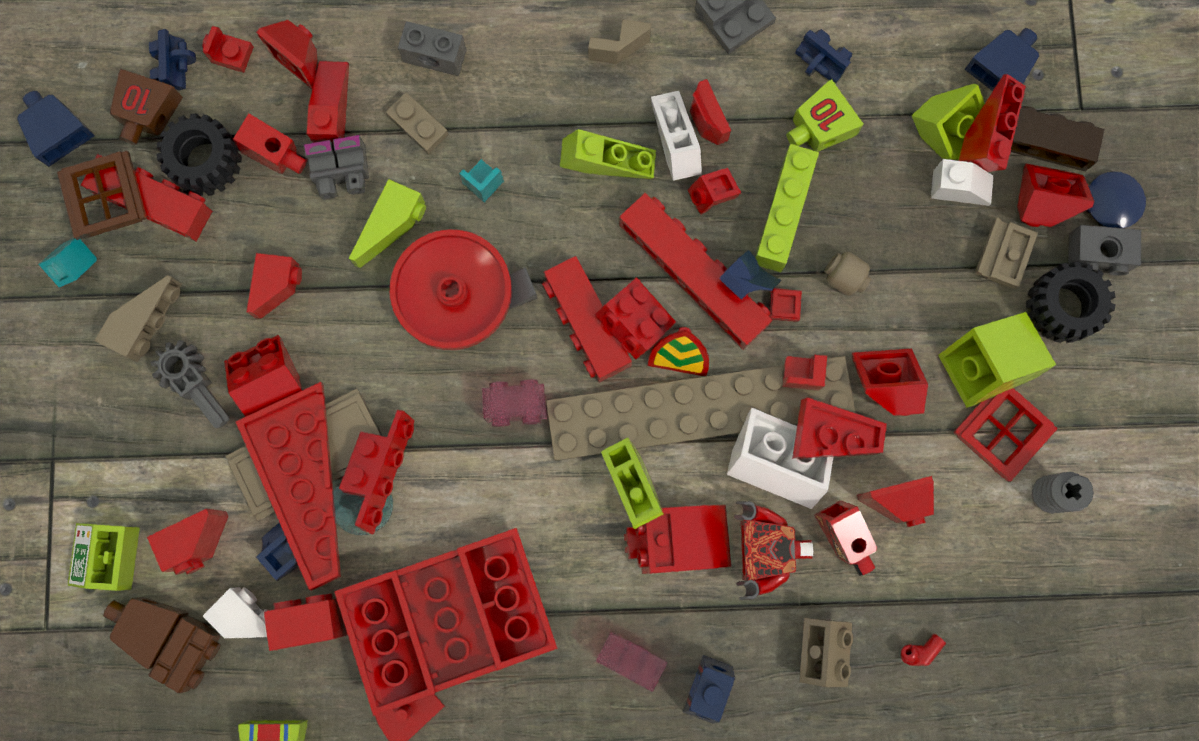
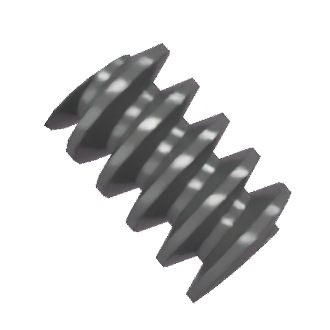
(1062, 492)

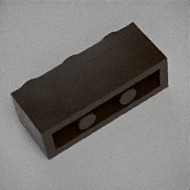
(1057, 139)

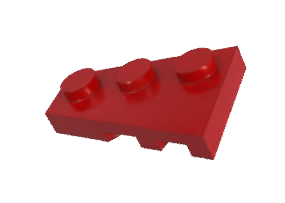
(835, 432)

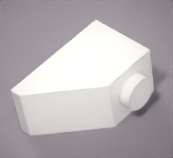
(962, 183)

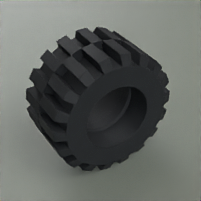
(184, 138)
(1090, 290)

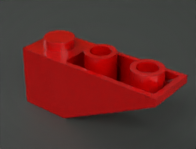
(993, 130)

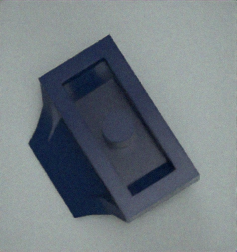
(747, 276)
(277, 554)

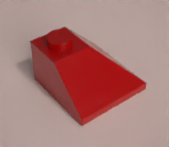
(292, 49)
(1051, 196)
(893, 380)
(903, 502)

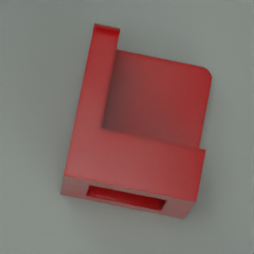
(805, 372)

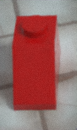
(272, 283)

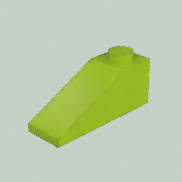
(390, 219)
(632, 482)

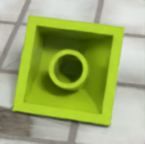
(947, 118)

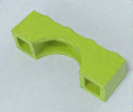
(786, 208)

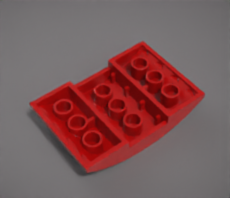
(445, 621)

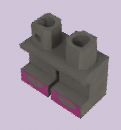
(338, 164)

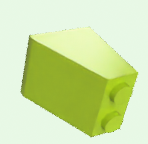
(996, 358)

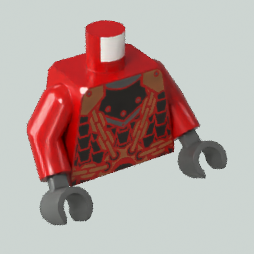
(767, 550)

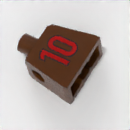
(142, 105)

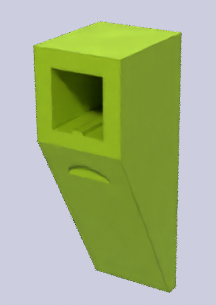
(606, 156)

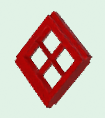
(1025, 449)

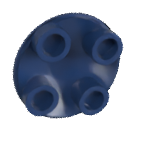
(1117, 200)

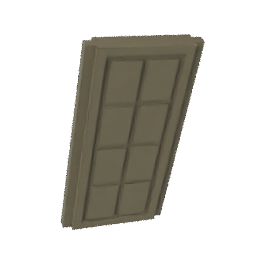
(344, 420)

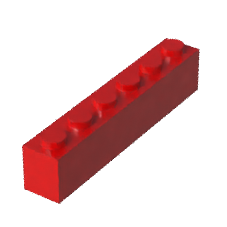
(693, 269)

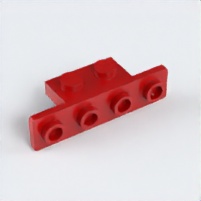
(374, 468)

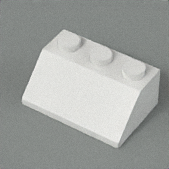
(765, 460)

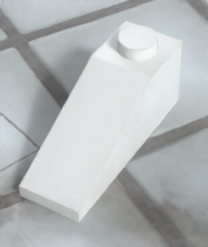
(677, 136)

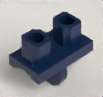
(822, 57)
(172, 59)

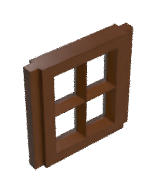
(75, 202)

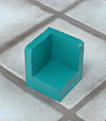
(482, 180)
(68, 262)

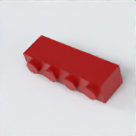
(161, 201)
(578, 308)

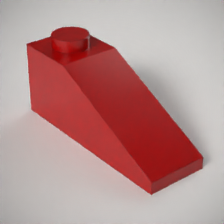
(328, 102)

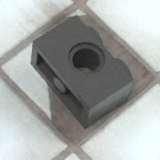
(432, 48)
(1121, 244)

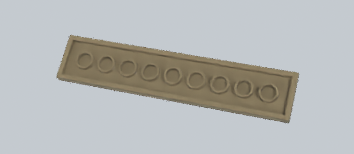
(684, 409)

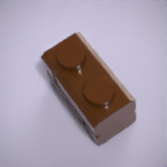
(185, 655)

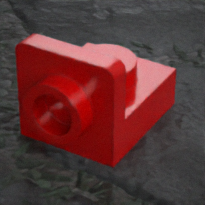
(227, 50)
(713, 190)

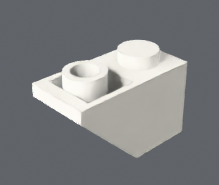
(237, 615)

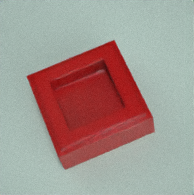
(785, 305)

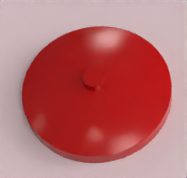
(450, 289)

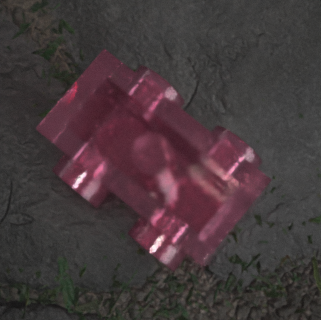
(514, 403)

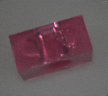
(631, 661)

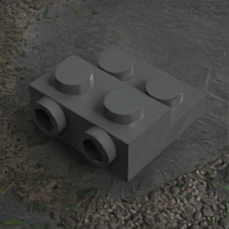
(734, 20)

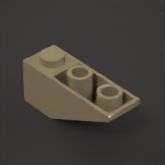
(135, 322)

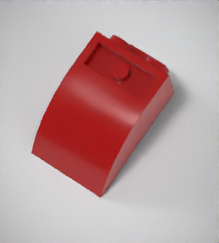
(681, 540)

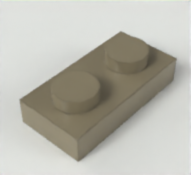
(417, 123)

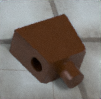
(143, 627)

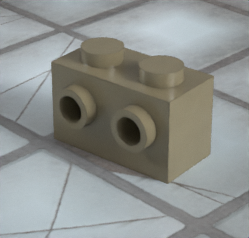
(826, 652)

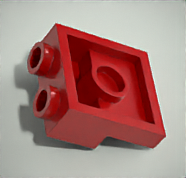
(635, 318)

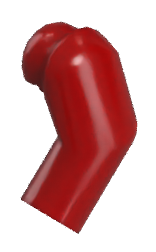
(922, 655)

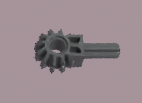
(190, 381)

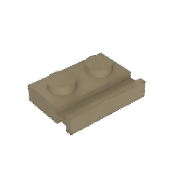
(1006, 253)

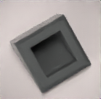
(521, 288)

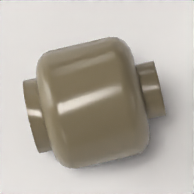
(848, 273)

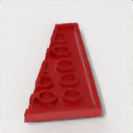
(294, 465)

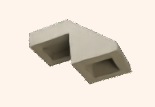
(632, 37)

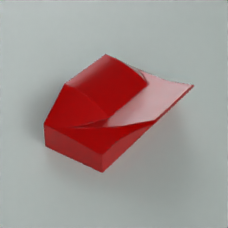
(708, 115)

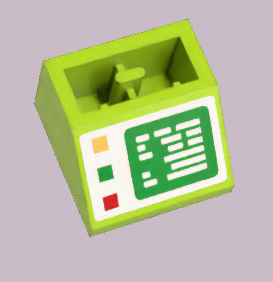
(103, 557)

